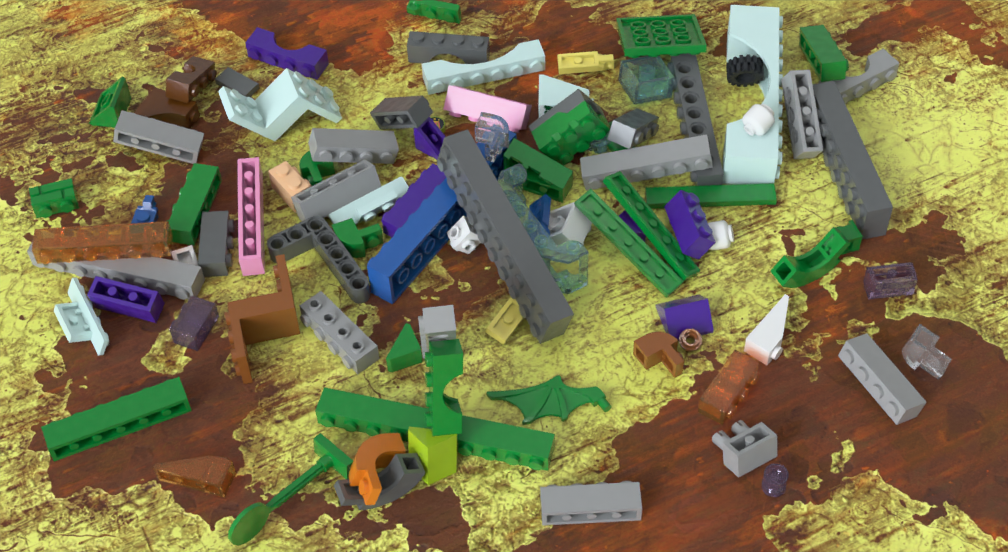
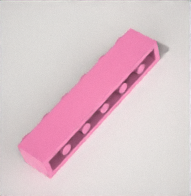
(250, 217)

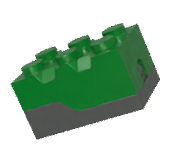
(569, 127)

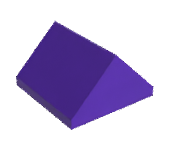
(685, 314)

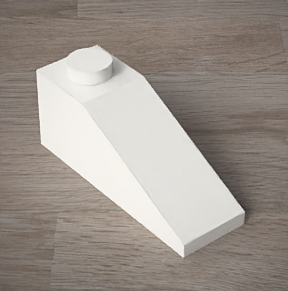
(766, 338)

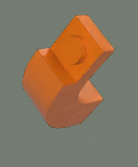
(374, 454)

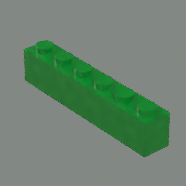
(116, 419)

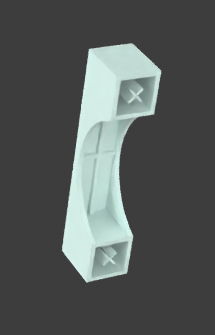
(755, 157)

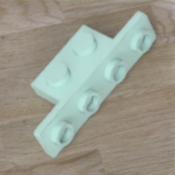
(371, 203)
(80, 320)

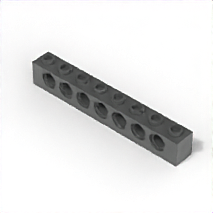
(694, 113)

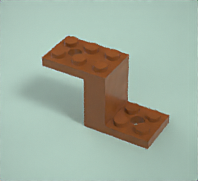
(261, 319)

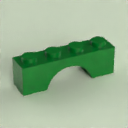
(444, 364)

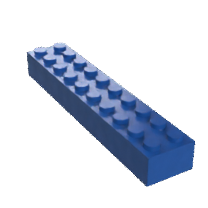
(420, 237)

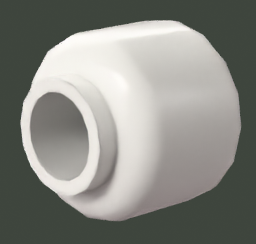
(758, 119)
(722, 234)

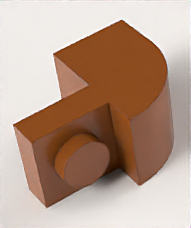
(658, 348)

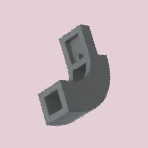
(396, 480)

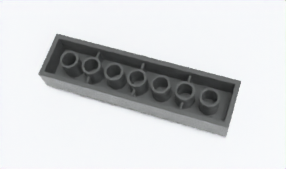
(851, 164)

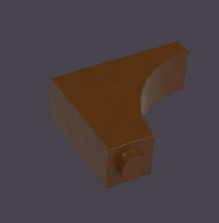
(168, 110)

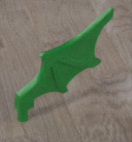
(551, 399)

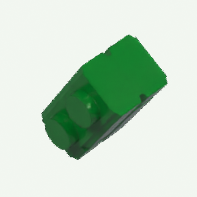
(54, 198)

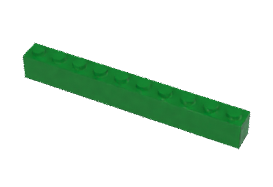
(478, 436)

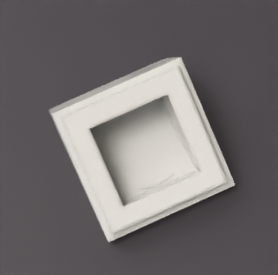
(185, 255)

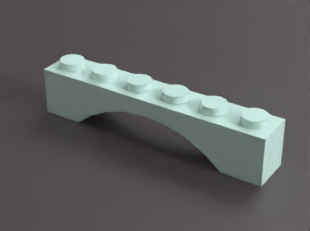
(522, 60)

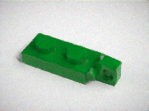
(435, 10)

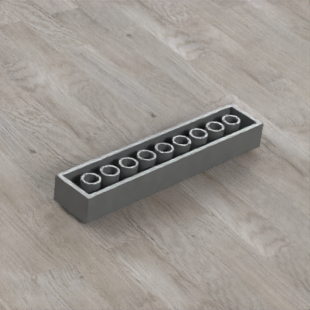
(504, 237)

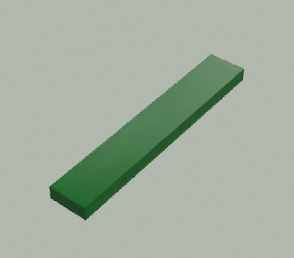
(715, 195)
(651, 225)
(629, 243)

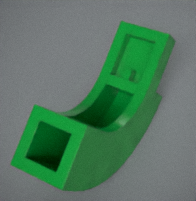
(806, 268)

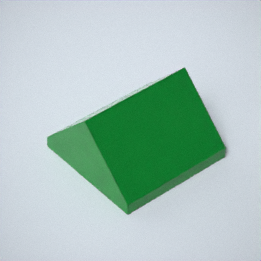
(110, 103)

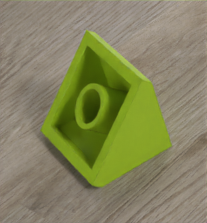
(436, 453)

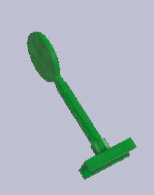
(254, 517)

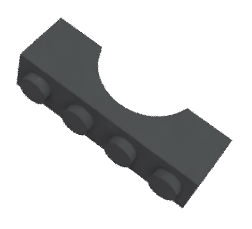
(426, 45)

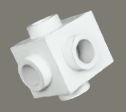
(463, 236)

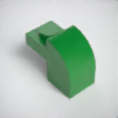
(314, 170)
(357, 240)

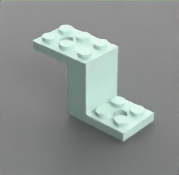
(279, 104)

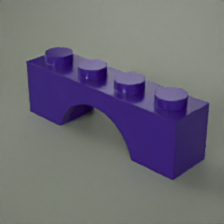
(308, 61)

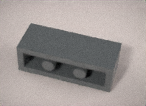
(401, 112)
(633, 128)
(216, 243)

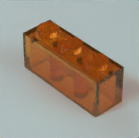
(729, 387)

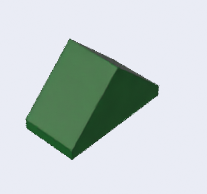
(405, 351)

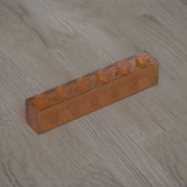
(102, 242)

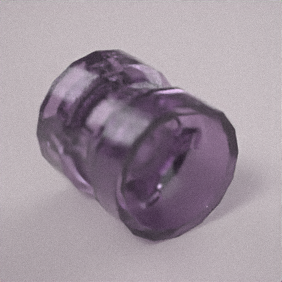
(774, 480)

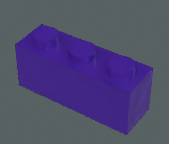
(689, 224)
(126, 299)

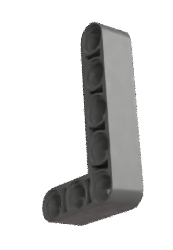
(318, 234)

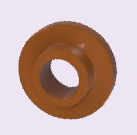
(690, 333)

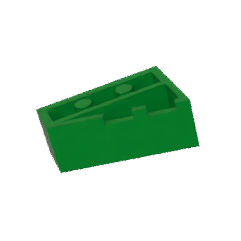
(543, 173)

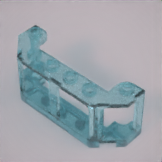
(568, 252)

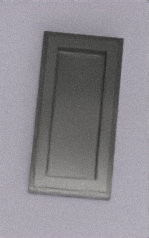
(237, 81)

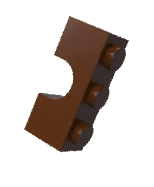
(196, 77)

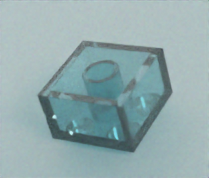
(646, 79)

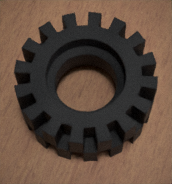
(745, 70)

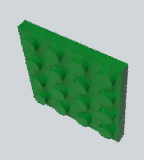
(660, 35)

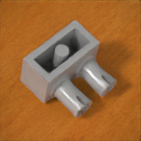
(748, 448)

